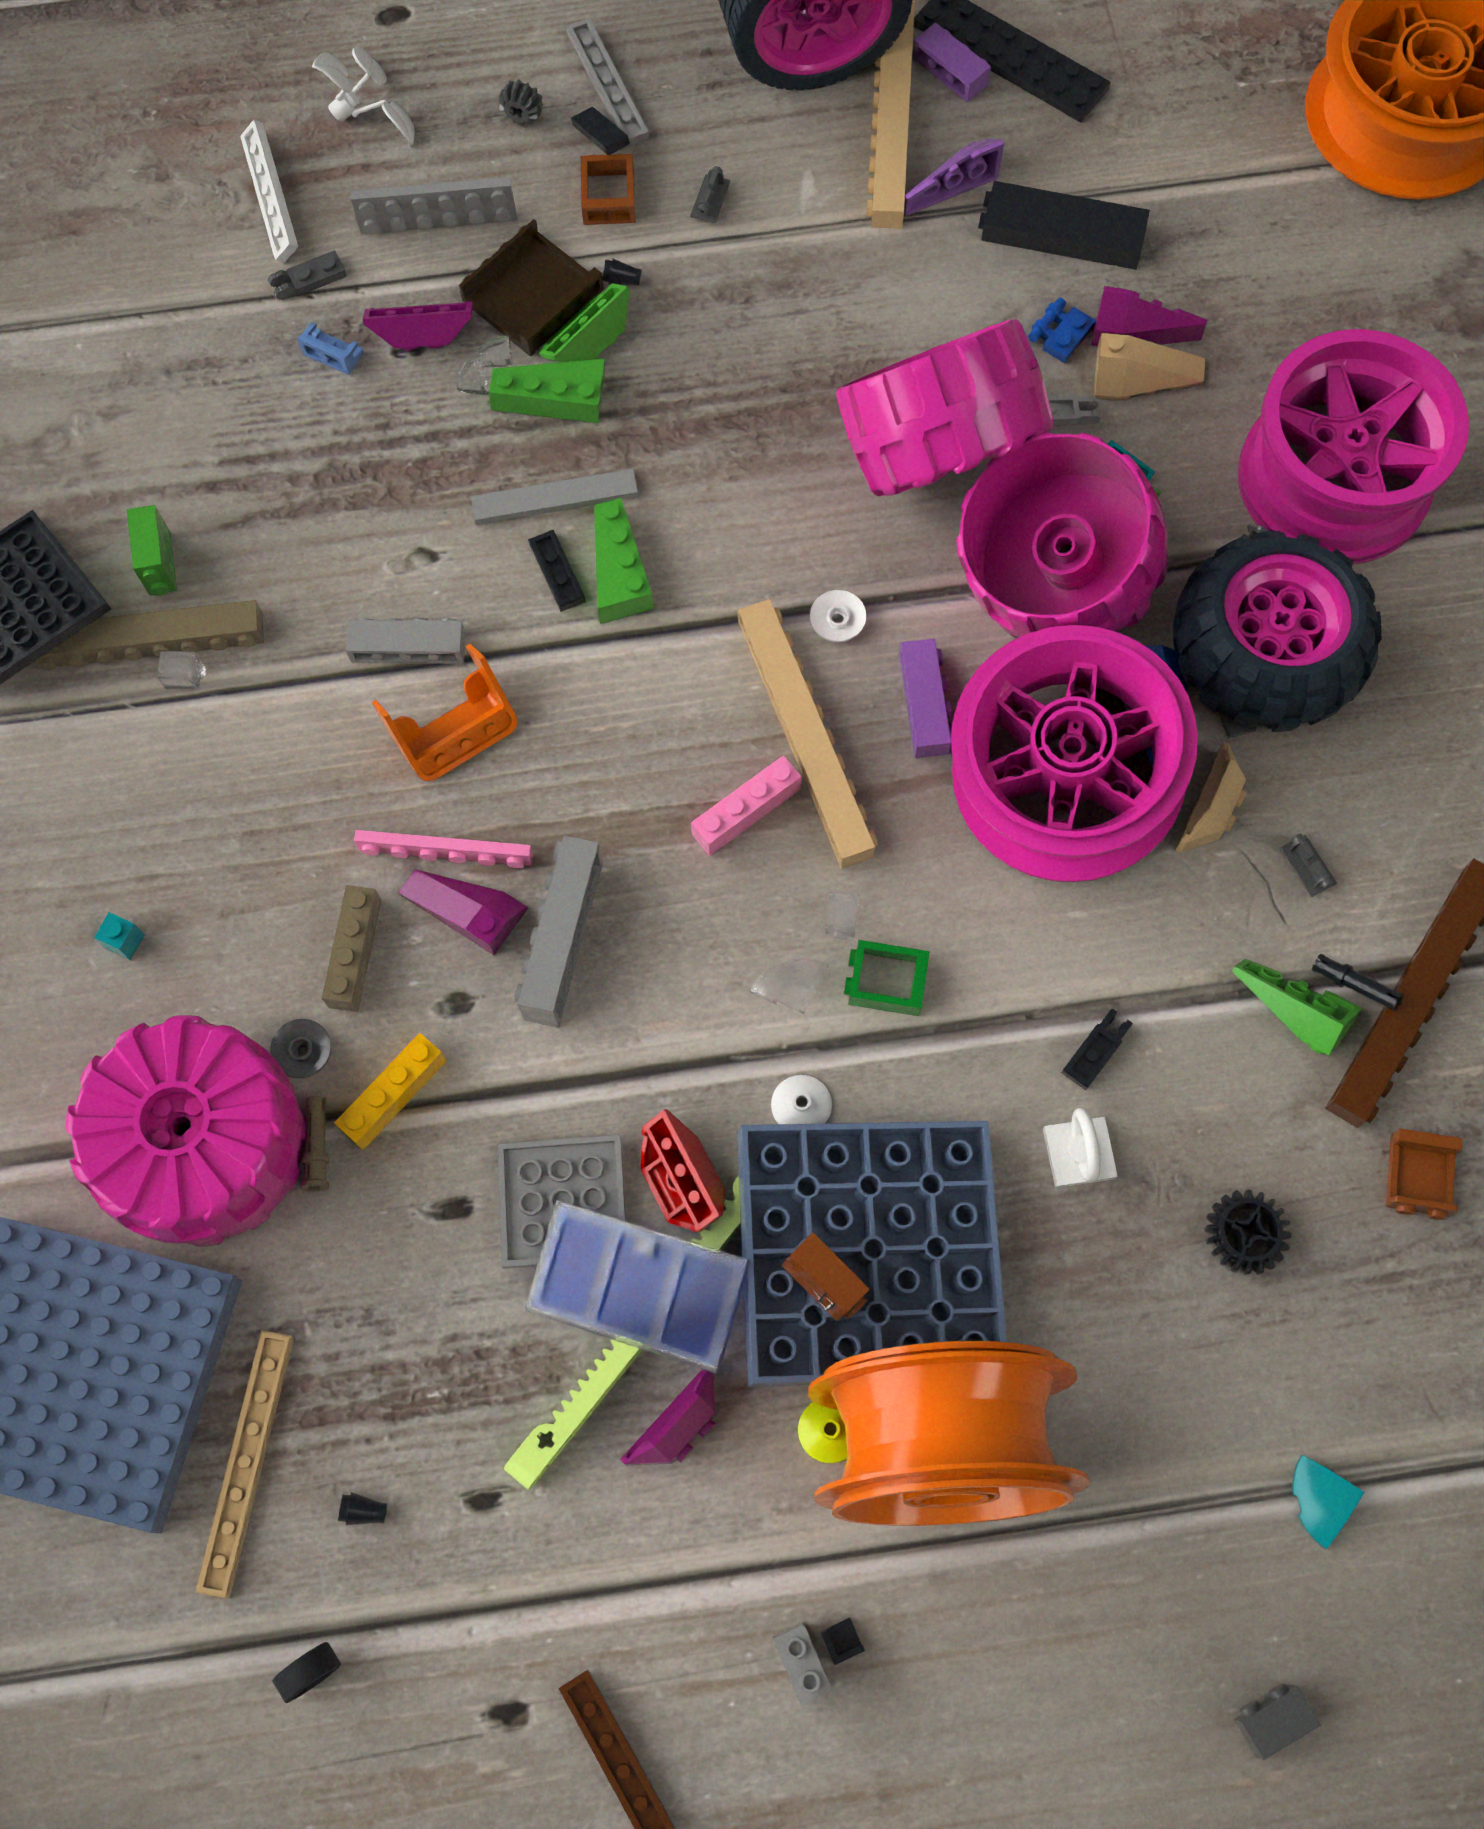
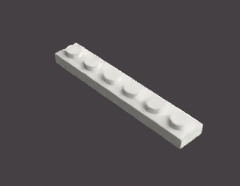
(269, 191)

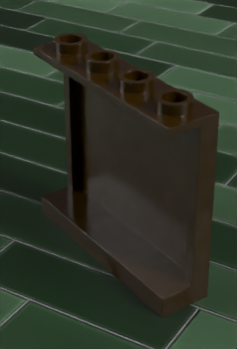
(530, 288)

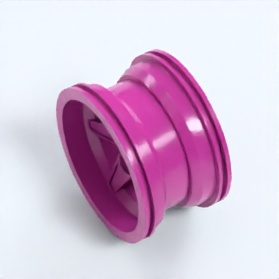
(1396, 389)

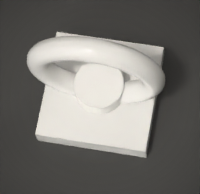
(1080, 1150)

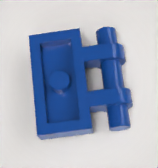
(1069, 333)

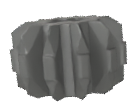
(520, 102)

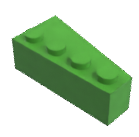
(619, 569)

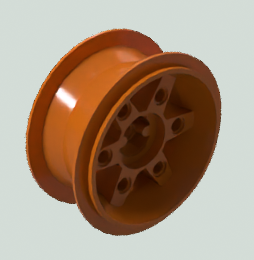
(1402, 96)
(946, 1434)

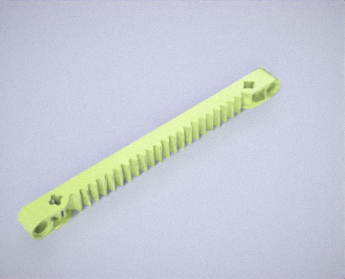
(532, 1461)

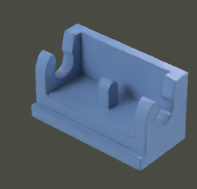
(329, 349)

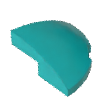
(1323, 1500)

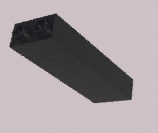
(1064, 224)

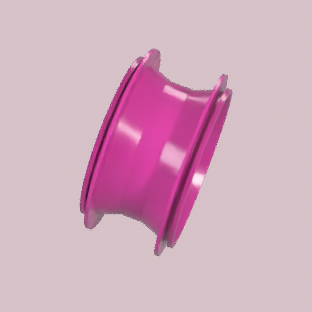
(1085, 661)

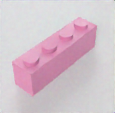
(746, 805)

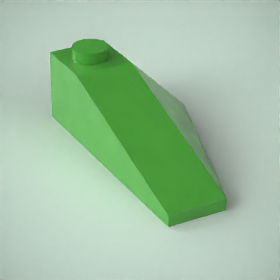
(1312, 1017)

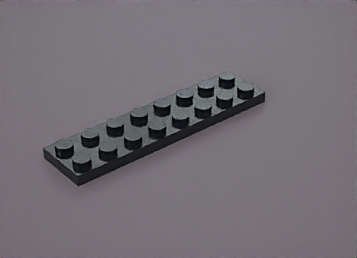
(1018, 56)

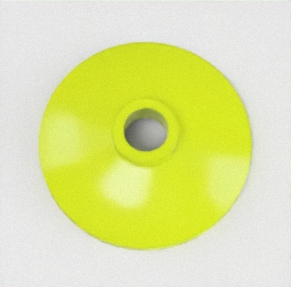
(815, 1440)

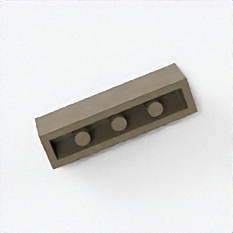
(351, 948)

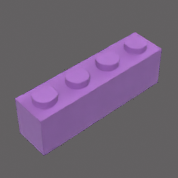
(925, 697)

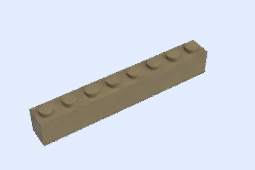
(166, 630)

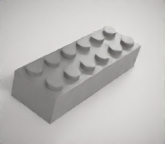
(559, 932)

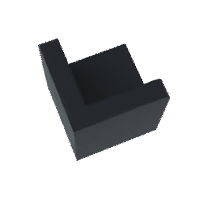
(842, 1641)

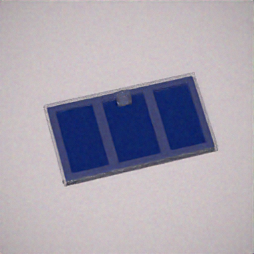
(638, 1286)

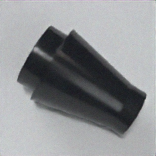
(620, 273)
(361, 1510)

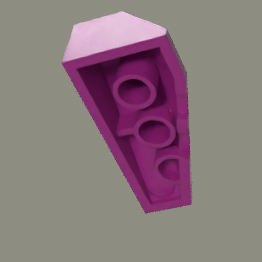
(470, 909)

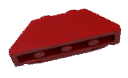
(680, 1173)

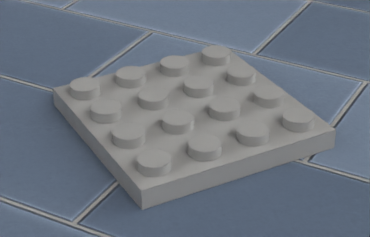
(542, 1171)

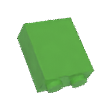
(151, 550)

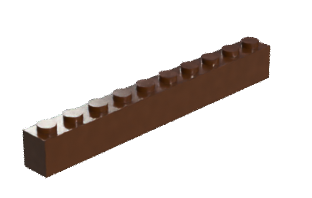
(1421, 984)

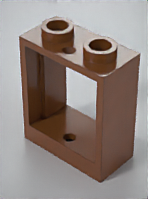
(596, 210)

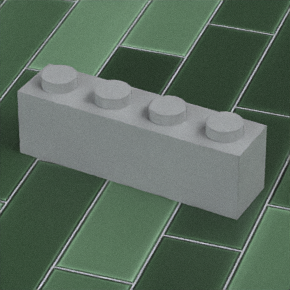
(406, 641)

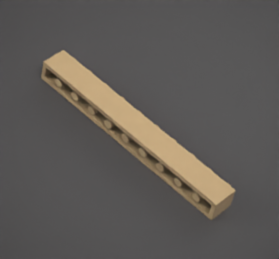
(891, 131)
(806, 733)

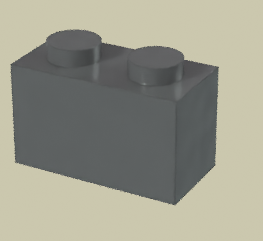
(1276, 1720)

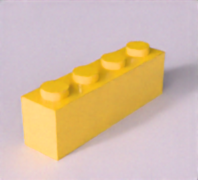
(391, 1091)

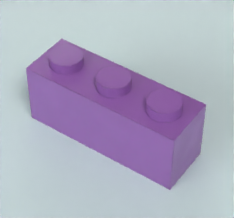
(951, 62)

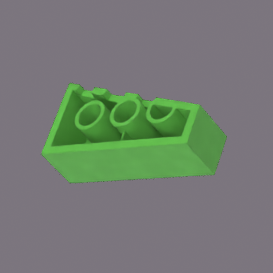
(550, 390)

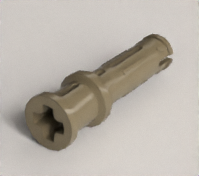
(315, 1156)

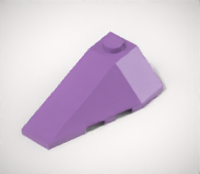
(964, 171)

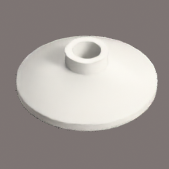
(838, 605)
(801, 1086)

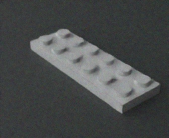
(434, 205)

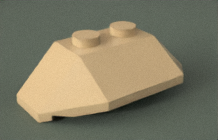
(1215, 802)

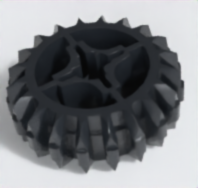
(1260, 1236)

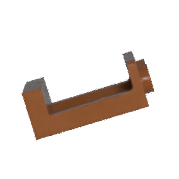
(1422, 1173)

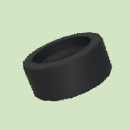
(306, 1672)

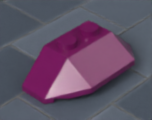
(418, 325)
(677, 1426)

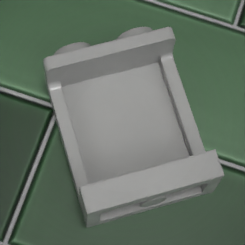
(802, 1664)

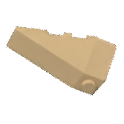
(1138, 366)

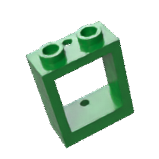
(883, 1002)

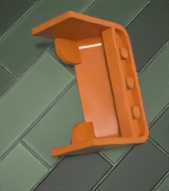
(461, 731)

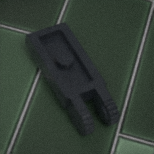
(1095, 1052)

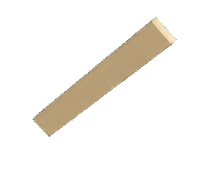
(244, 1465)

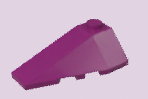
(1127, 314)

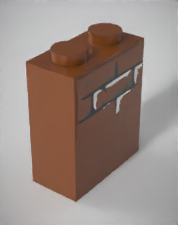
(826, 1278)

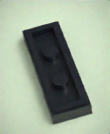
(600, 130)
(556, 570)

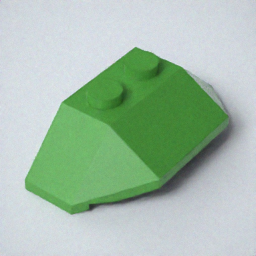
(590, 328)

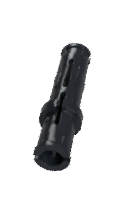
(1346, 976)

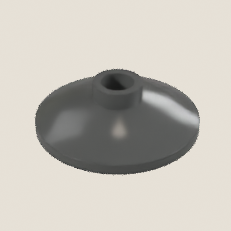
(294, 1036)

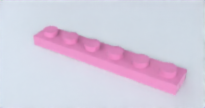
(453, 849)

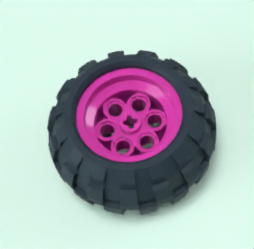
(1289, 599)

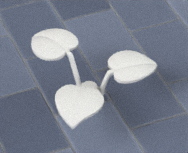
(347, 102)

